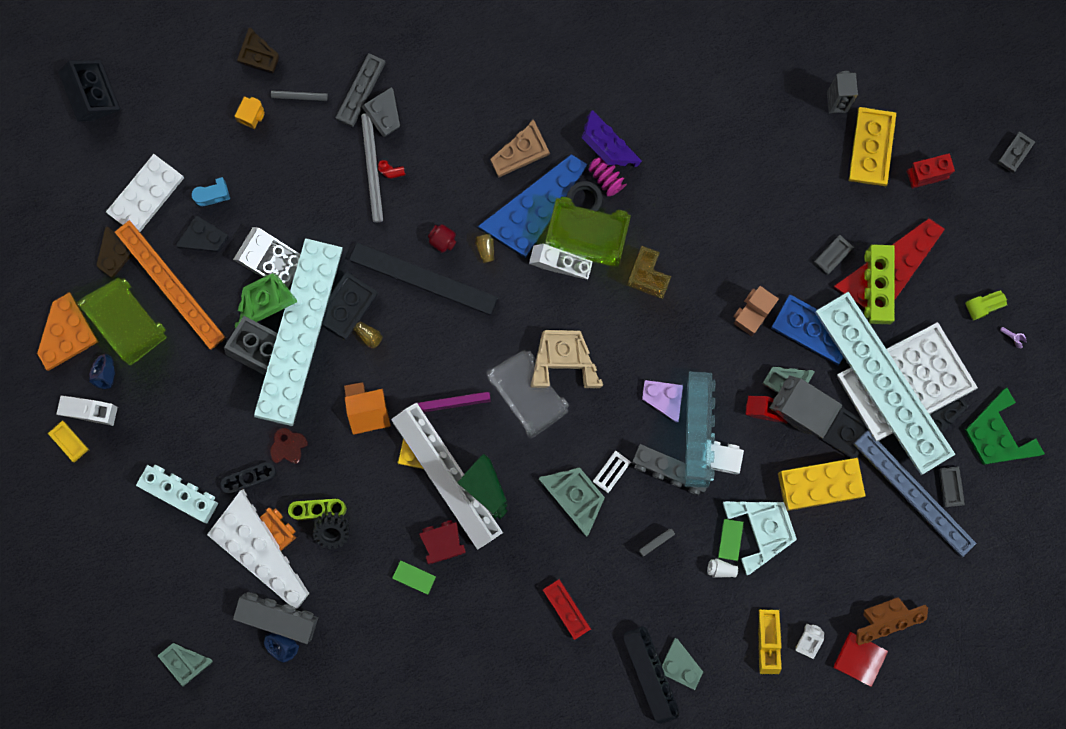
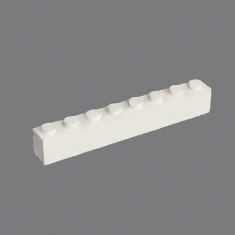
(445, 474)

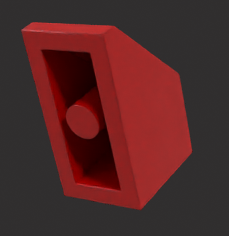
(760, 408)

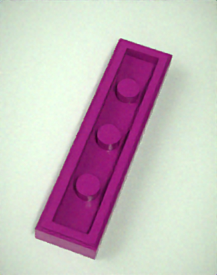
(454, 402)

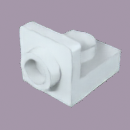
(810, 641)

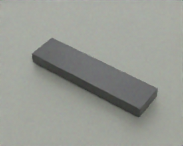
(360, 90)

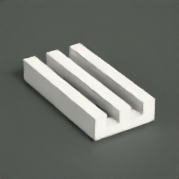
(602, 485)

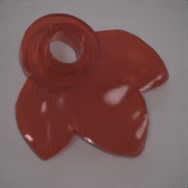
(290, 448)

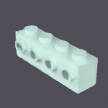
(177, 494)

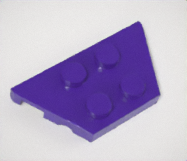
(607, 143)

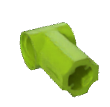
(982, 306)

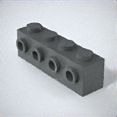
(663, 467)
(275, 617)

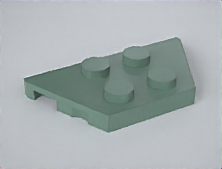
(576, 496)

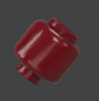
(442, 238)

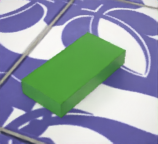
(730, 539)
(414, 577)

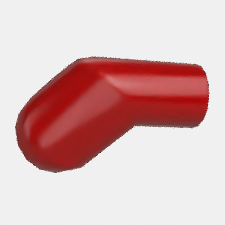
(389, 171)

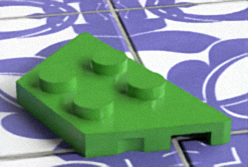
(265, 298)

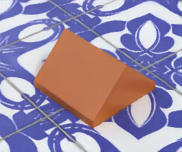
(367, 411)

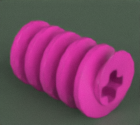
(606, 176)

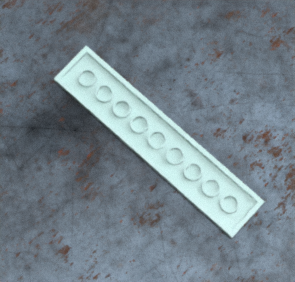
(298, 333)
(885, 383)

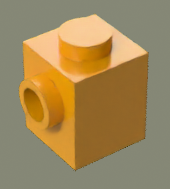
(250, 112)

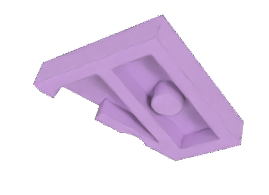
(663, 397)

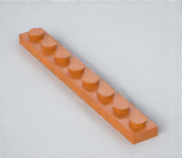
(170, 284)

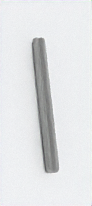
(372, 169)

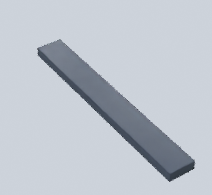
(914, 493)

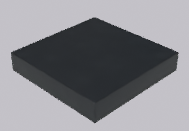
(844, 432)

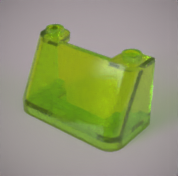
(588, 232)
(122, 320)

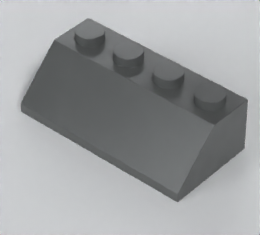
(251, 345)

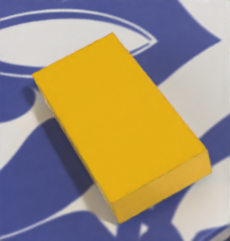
(68, 441)

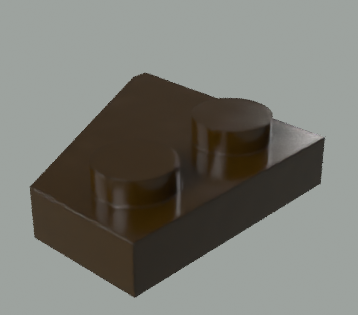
(257, 53)
(112, 253)

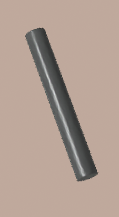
(299, 95)

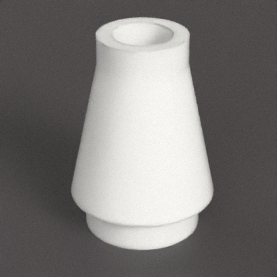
(719, 568)

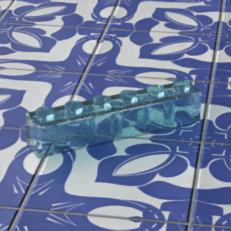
(698, 429)

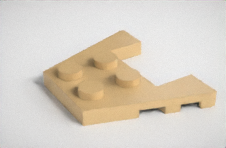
(564, 351)

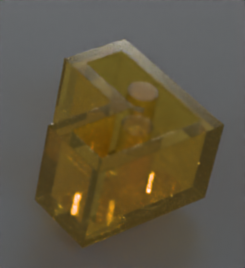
(644, 277)

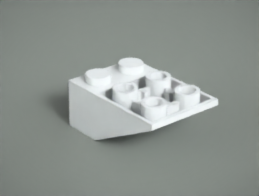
(268, 255)

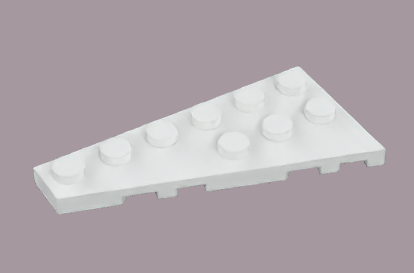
(253, 545)

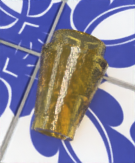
(485, 247)
(368, 334)

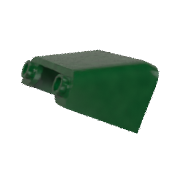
(485, 487)

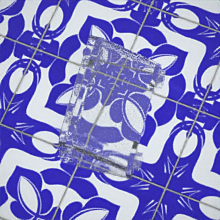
(532, 406)

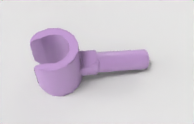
(1016, 337)

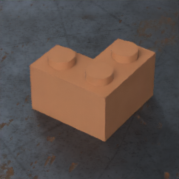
(758, 307)

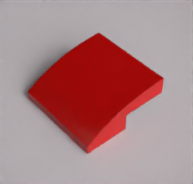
(860, 660)

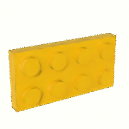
(872, 146)

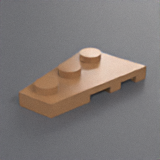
(522, 150)

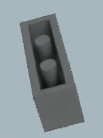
(842, 92)

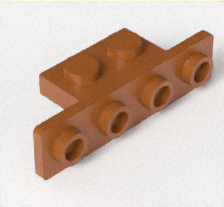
(889, 618)

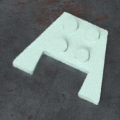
(770, 527)

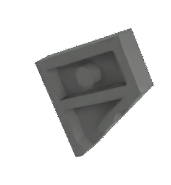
(383, 112)

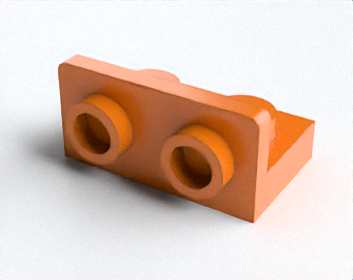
(282, 533)

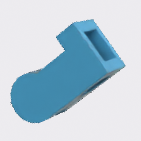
(211, 194)

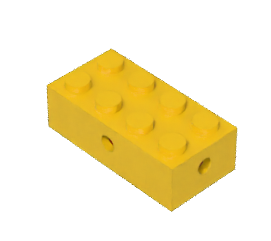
(821, 484)

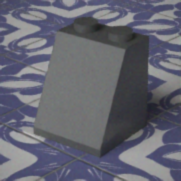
(805, 407)

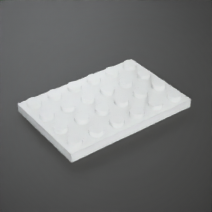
(930, 369)

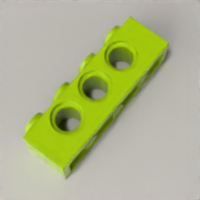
(884, 255)

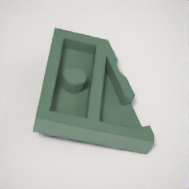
(778, 375)
(183, 663)
(681, 666)

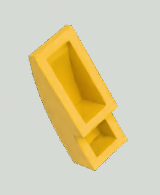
(769, 642)

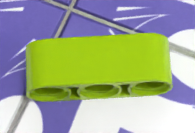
(308, 506)

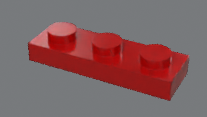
(566, 609)

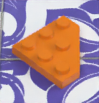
(65, 333)

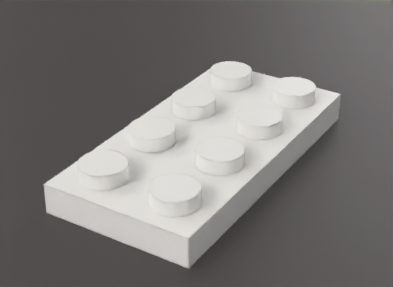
(145, 193)

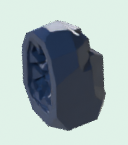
(102, 372)
(280, 647)

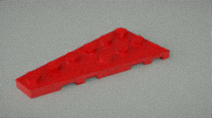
(908, 256)

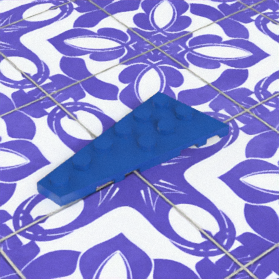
(528, 215)

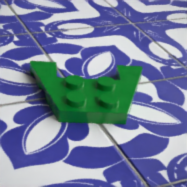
(992, 438)

